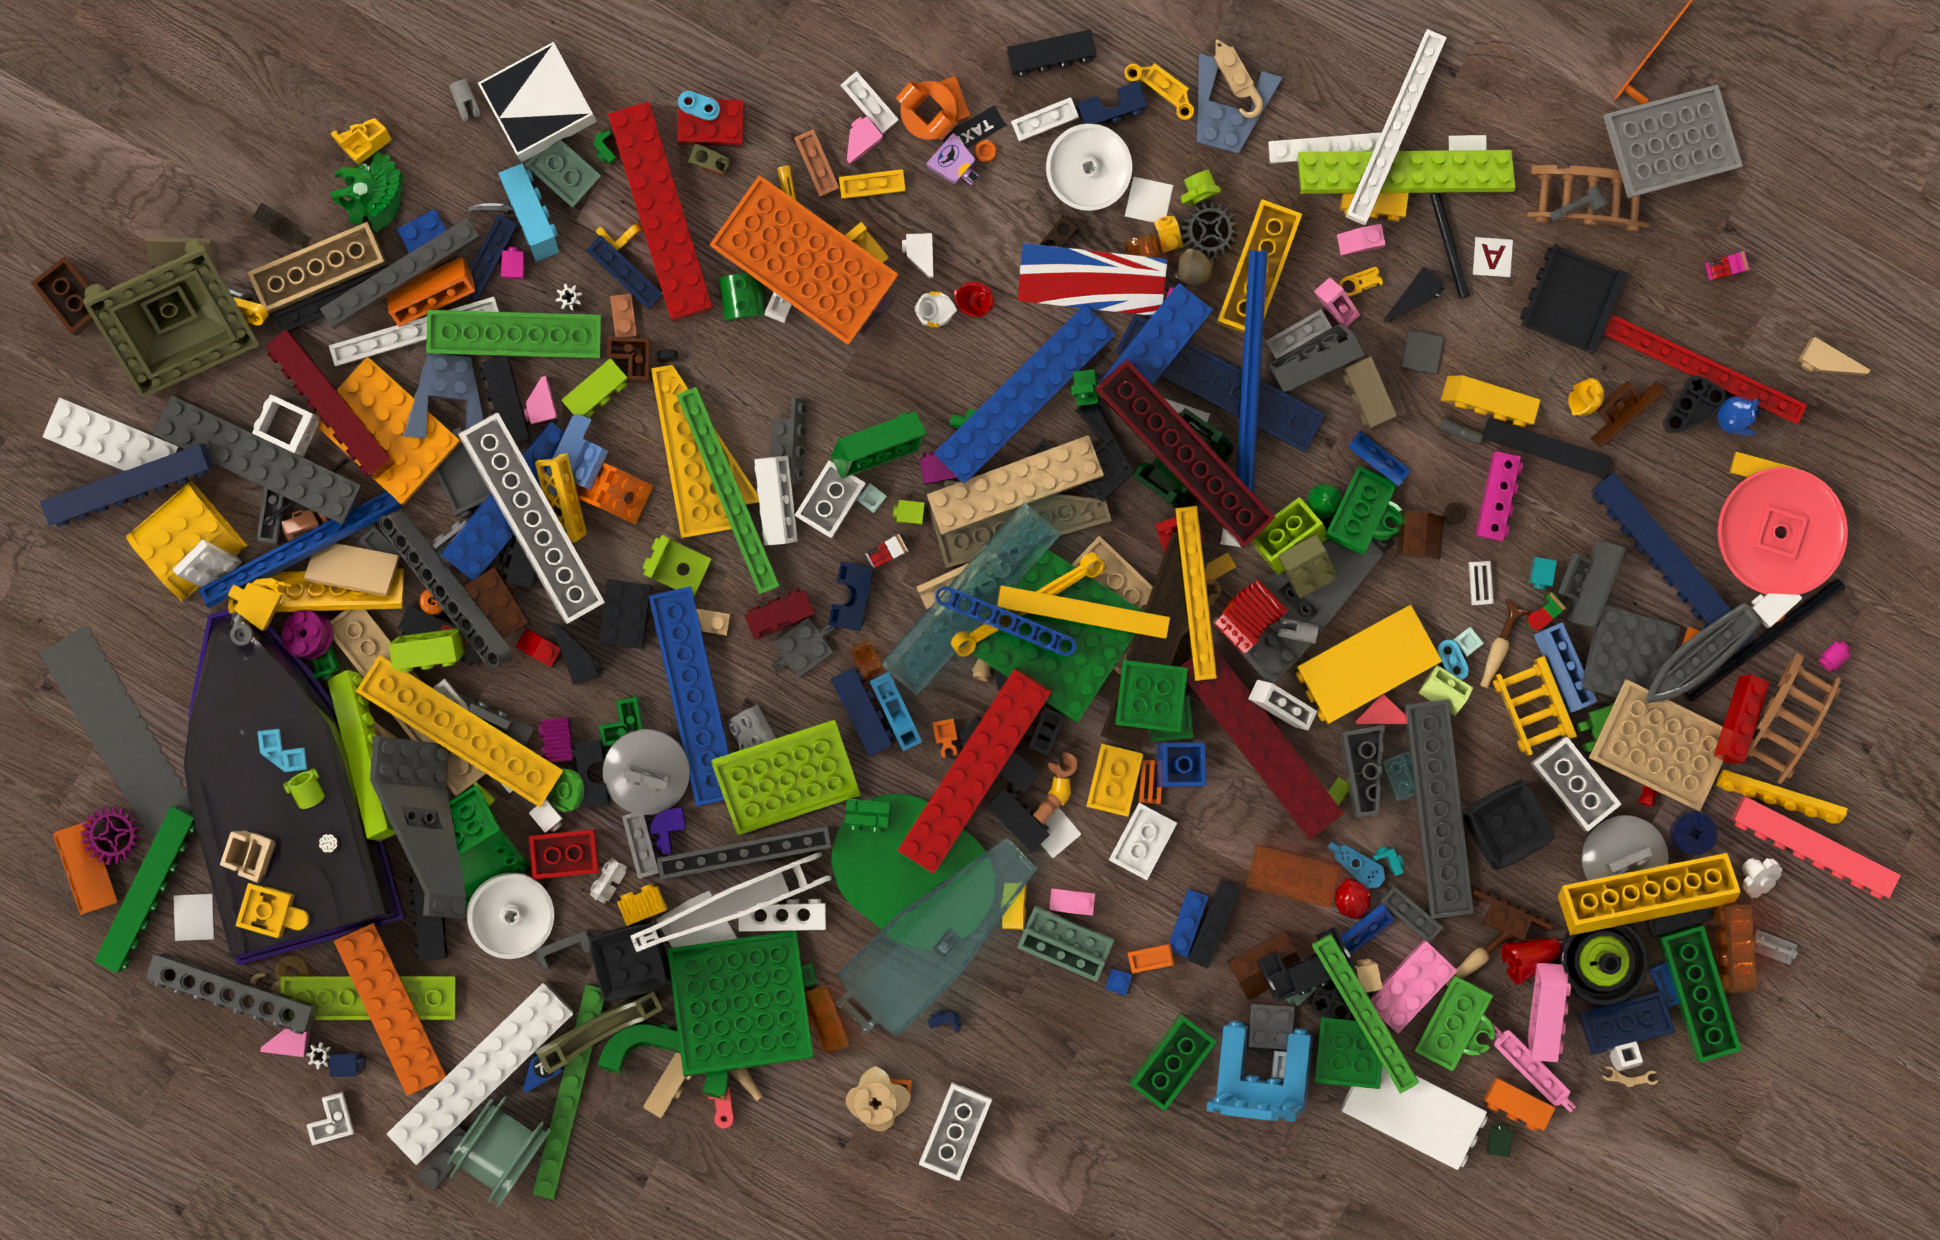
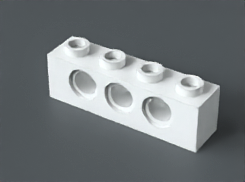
(816, 921)

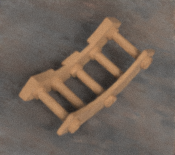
(1593, 176)
(1775, 709)

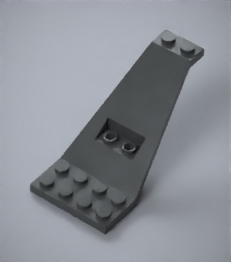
(1276, 654)
(413, 780)

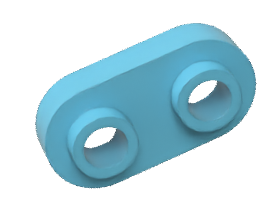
(698, 105)
(1453, 659)

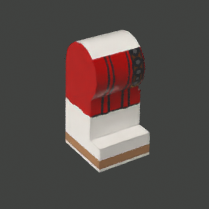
(886, 551)

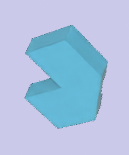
(286, 760)

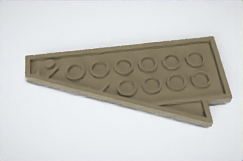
(1062, 511)

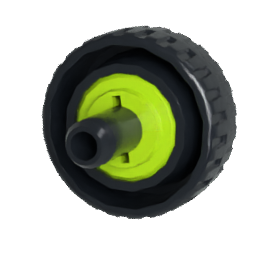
(1604, 964)

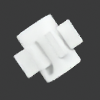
(574, 299)
(313, 1054)

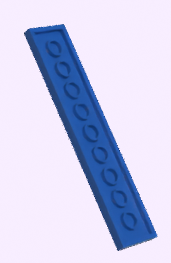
(1024, 394)
(691, 688)

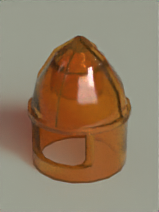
(1142, 246)

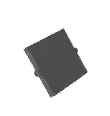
(1422, 352)

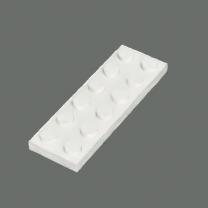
(104, 437)

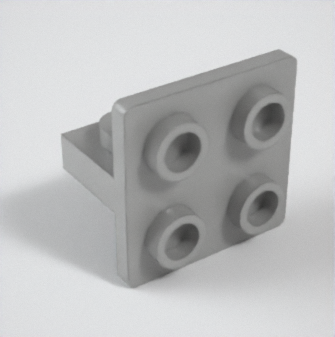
(750, 728)

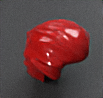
(974, 299)
(1352, 899)

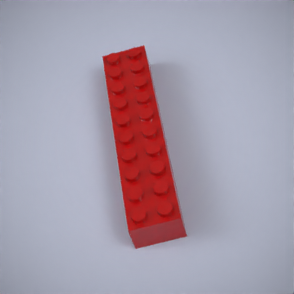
(660, 211)
(974, 770)

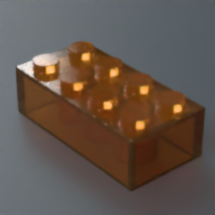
(1292, 876)
(1736, 947)

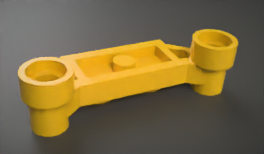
(1164, 85)

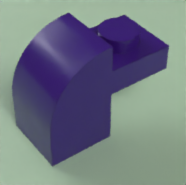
(663, 823)

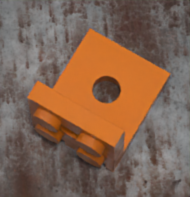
(610, 490)

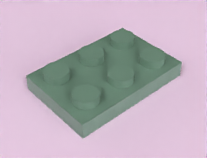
(564, 172)

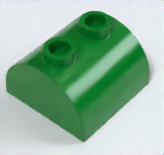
(741, 297)

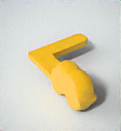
(627, 235)

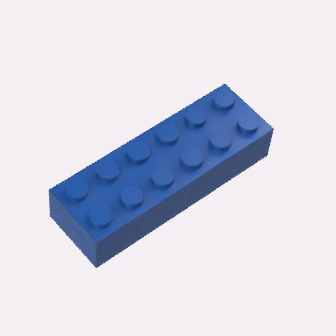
(1165, 334)

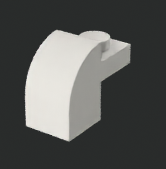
(1626, 1056)

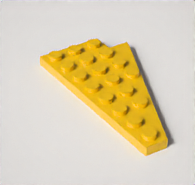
(693, 490)

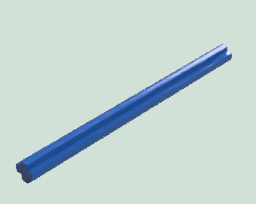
(1251, 367)

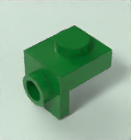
(604, 153)
(326, 665)

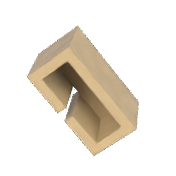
(1368, 975)

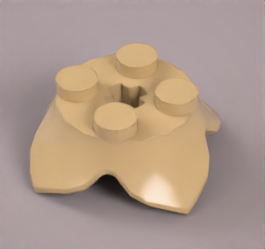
(877, 1084)

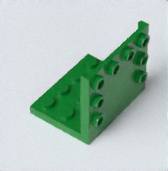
(481, 843)

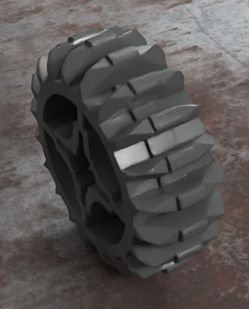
(1217, 237)

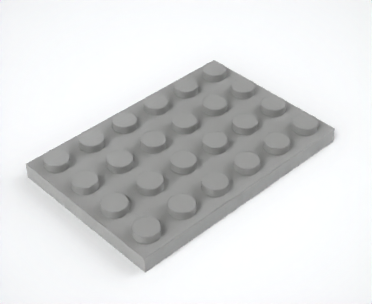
(1672, 141)

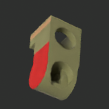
(709, 160)

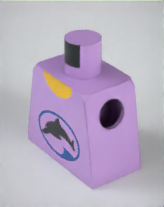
(953, 162)

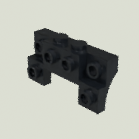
(1300, 975)

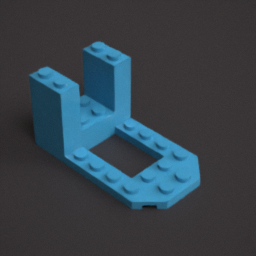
(1256, 1097)

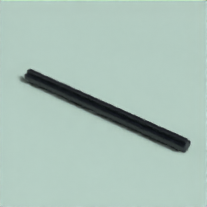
(1767, 638)

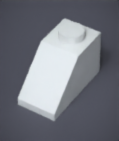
(920, 252)
(1773, 606)

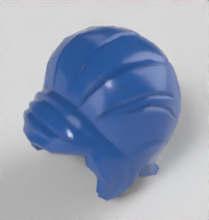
(1737, 415)

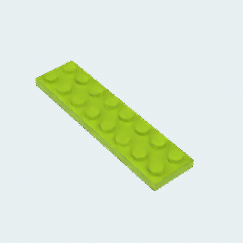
(339, 1000)

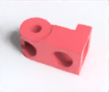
(724, 1111)

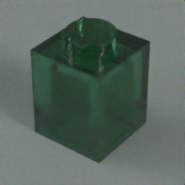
(1499, 1140)

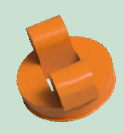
(911, 99)

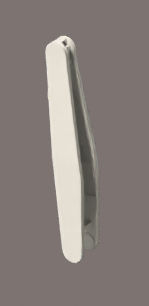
(730, 904)

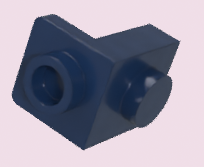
(940, 1017)

